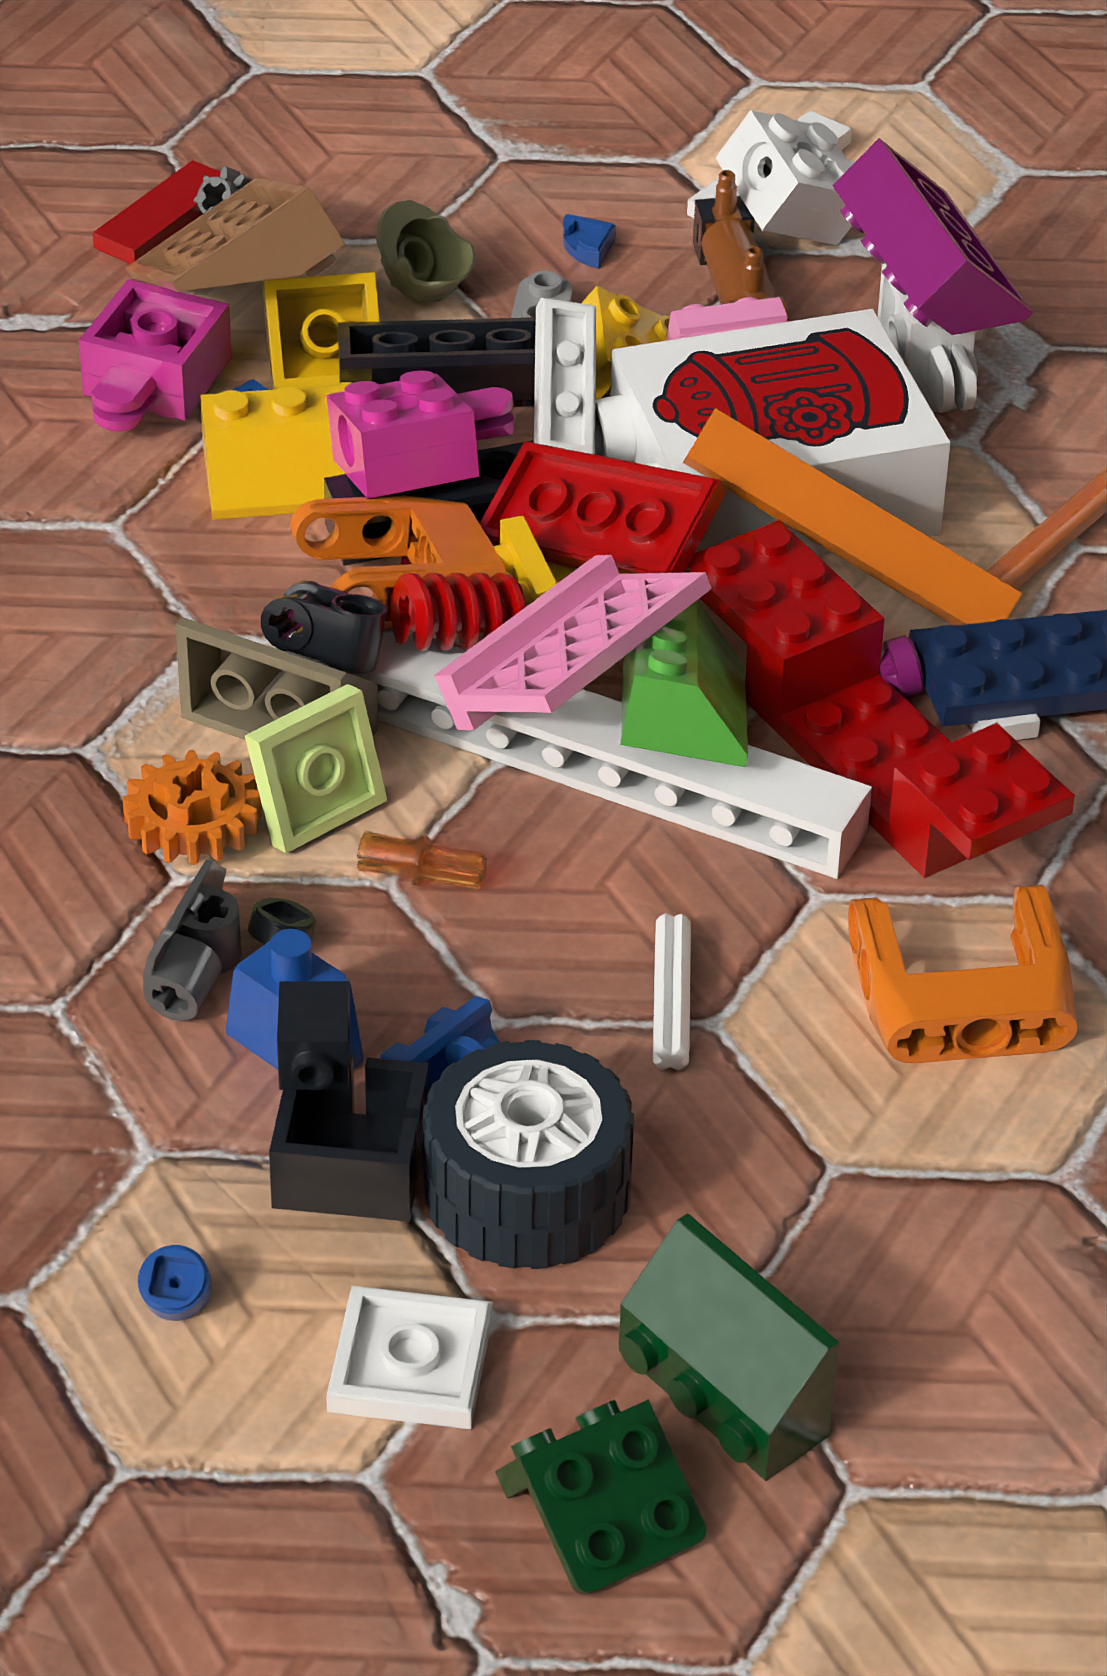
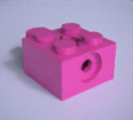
(152, 354)
(413, 431)

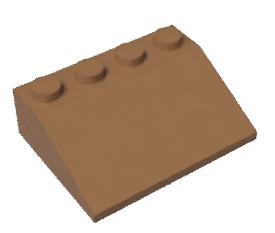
(249, 237)

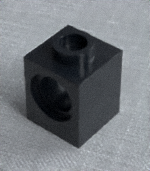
(313, 1035)

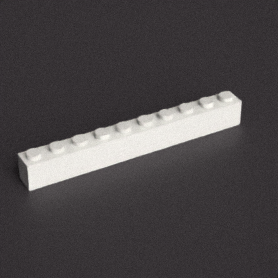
(765, 807)

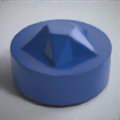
(175, 1282)

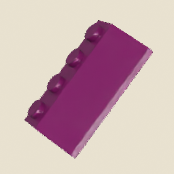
(926, 245)

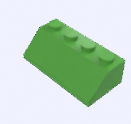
(686, 692)

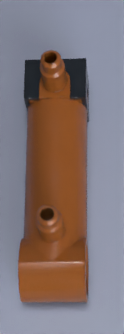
(728, 246)

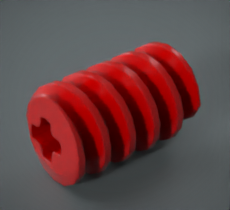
(452, 607)

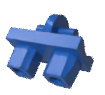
(449, 1037)

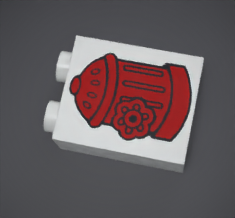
(810, 385)

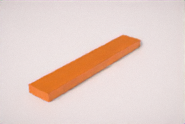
(848, 524)

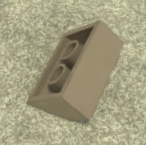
(246, 685)

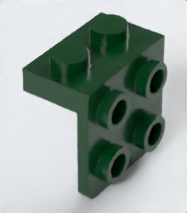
(607, 1494)

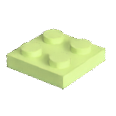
(316, 768)

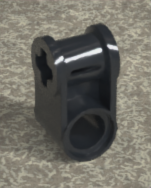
(328, 625)

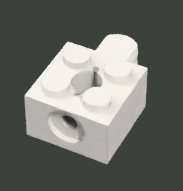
(788, 175)
(937, 361)

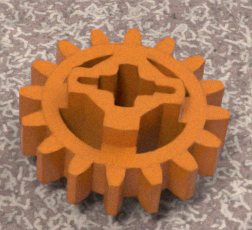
(192, 807)

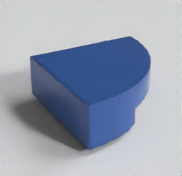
(588, 239)

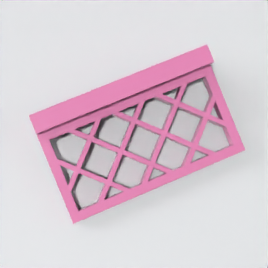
(564, 640)

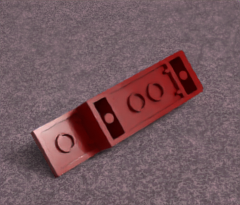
(821, 689)

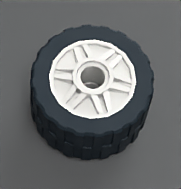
(527, 1154)

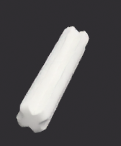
(672, 992)

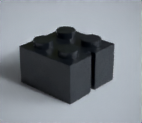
(347, 1161)

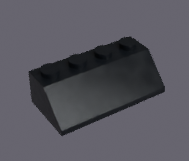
(461, 351)

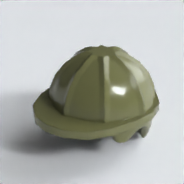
(422, 251)

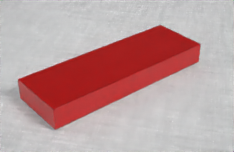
(154, 215)

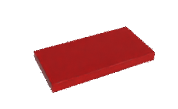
(605, 507)

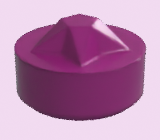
(902, 666)

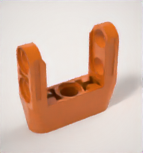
(430, 532)
(967, 1010)

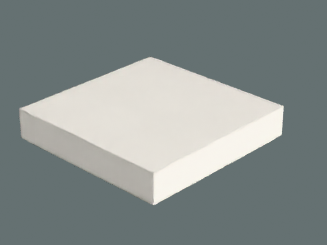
(410, 1357)

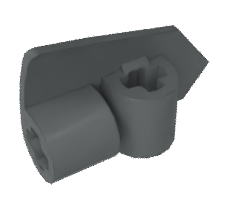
(193, 947)

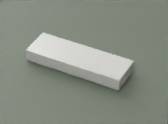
(565, 375)

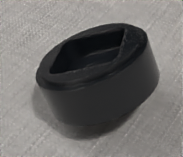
(276, 915)

